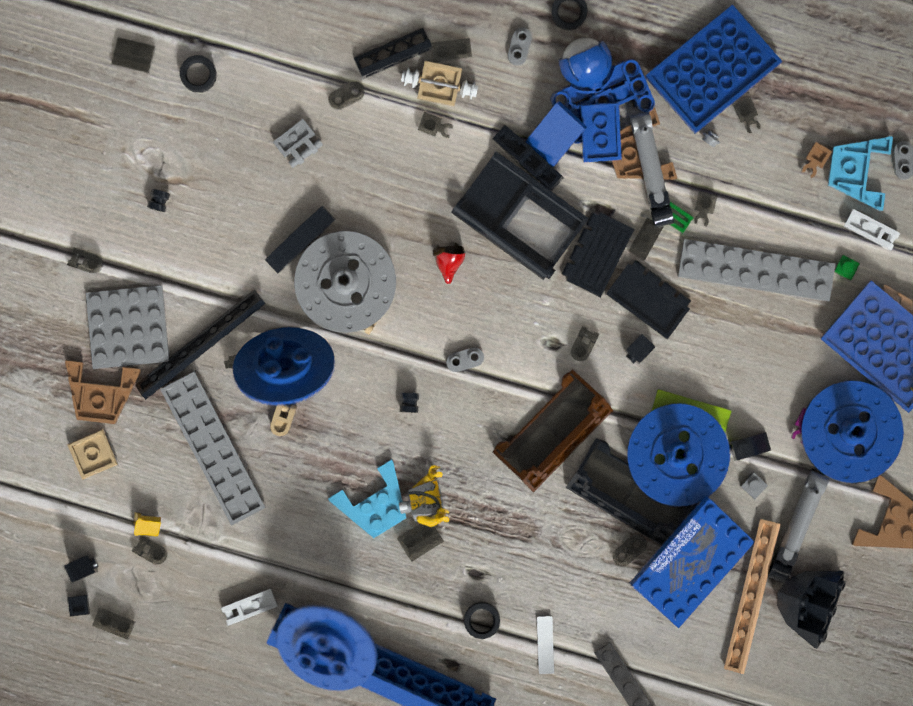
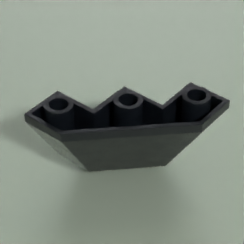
(810, 603)

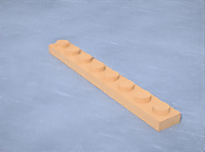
(752, 596)

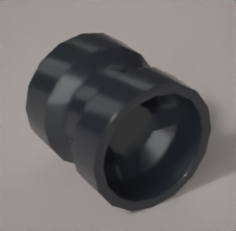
(158, 200)
(409, 402)

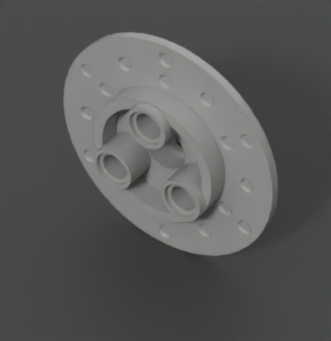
(329, 260)

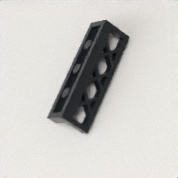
(395, 59)

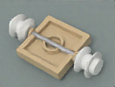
(439, 83)

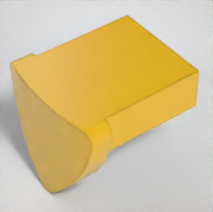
(146, 525)

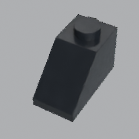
(750, 446)
(81, 568)

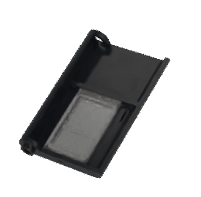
(520, 216)

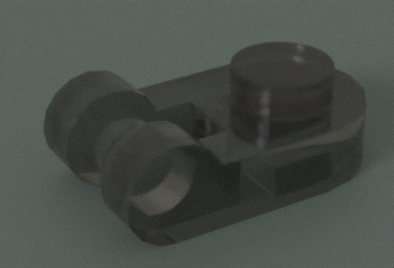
(91, 262)
(580, 351)
(157, 553)

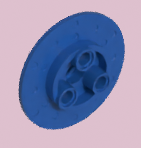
(283, 366)
(879, 436)
(705, 449)
(326, 648)

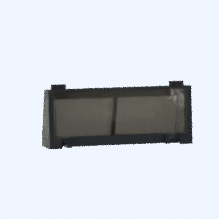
(610, 486)

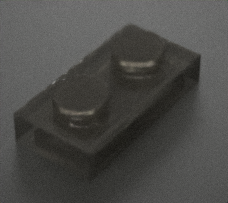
(451, 50)
(645, 239)
(114, 623)

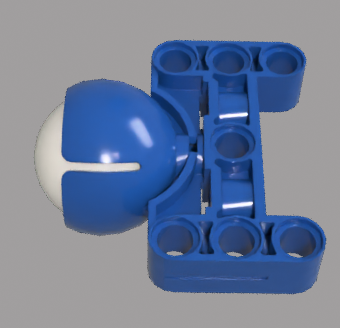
(590, 67)

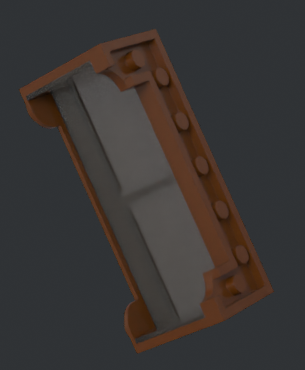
(554, 431)

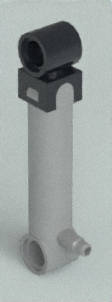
(651, 168)
(788, 550)

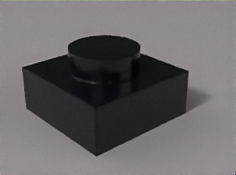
(78, 605)

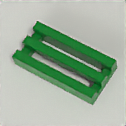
(683, 213)

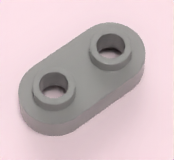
(520, 46)
(903, 160)
(465, 359)

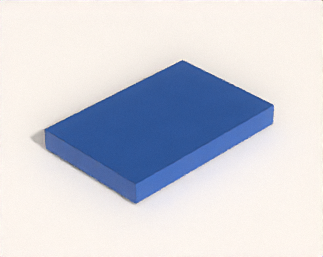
(556, 134)
(602, 136)

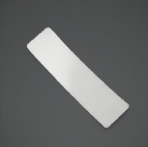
(545, 645)

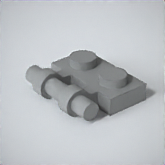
(294, 138)

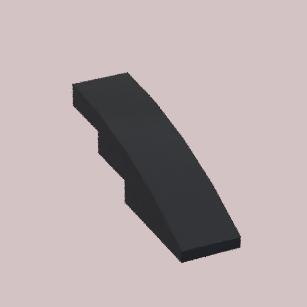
(527, 158)
(300, 239)

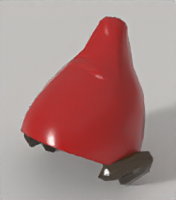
(449, 260)

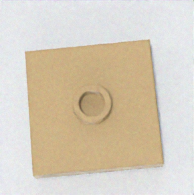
(92, 454)

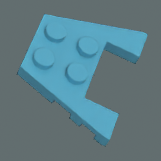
(850, 170)
(378, 511)

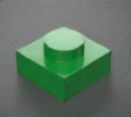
(846, 267)

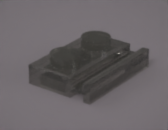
(133, 55)
(419, 540)

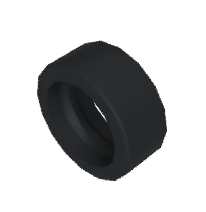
(566, 25)
(212, 73)
(496, 620)

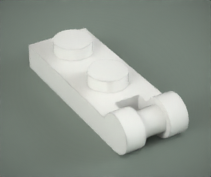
(871, 229)
(250, 606)

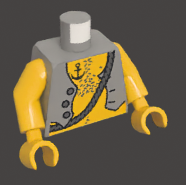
(426, 500)

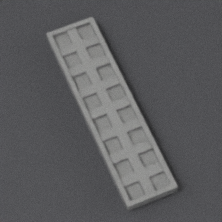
(756, 270)
(213, 448)

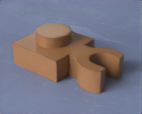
(817, 157)

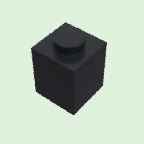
(639, 349)

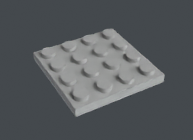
(127, 327)

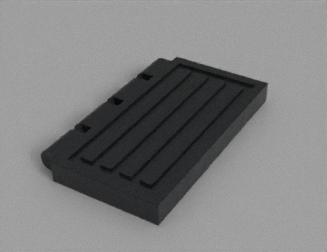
(599, 254)
(648, 300)

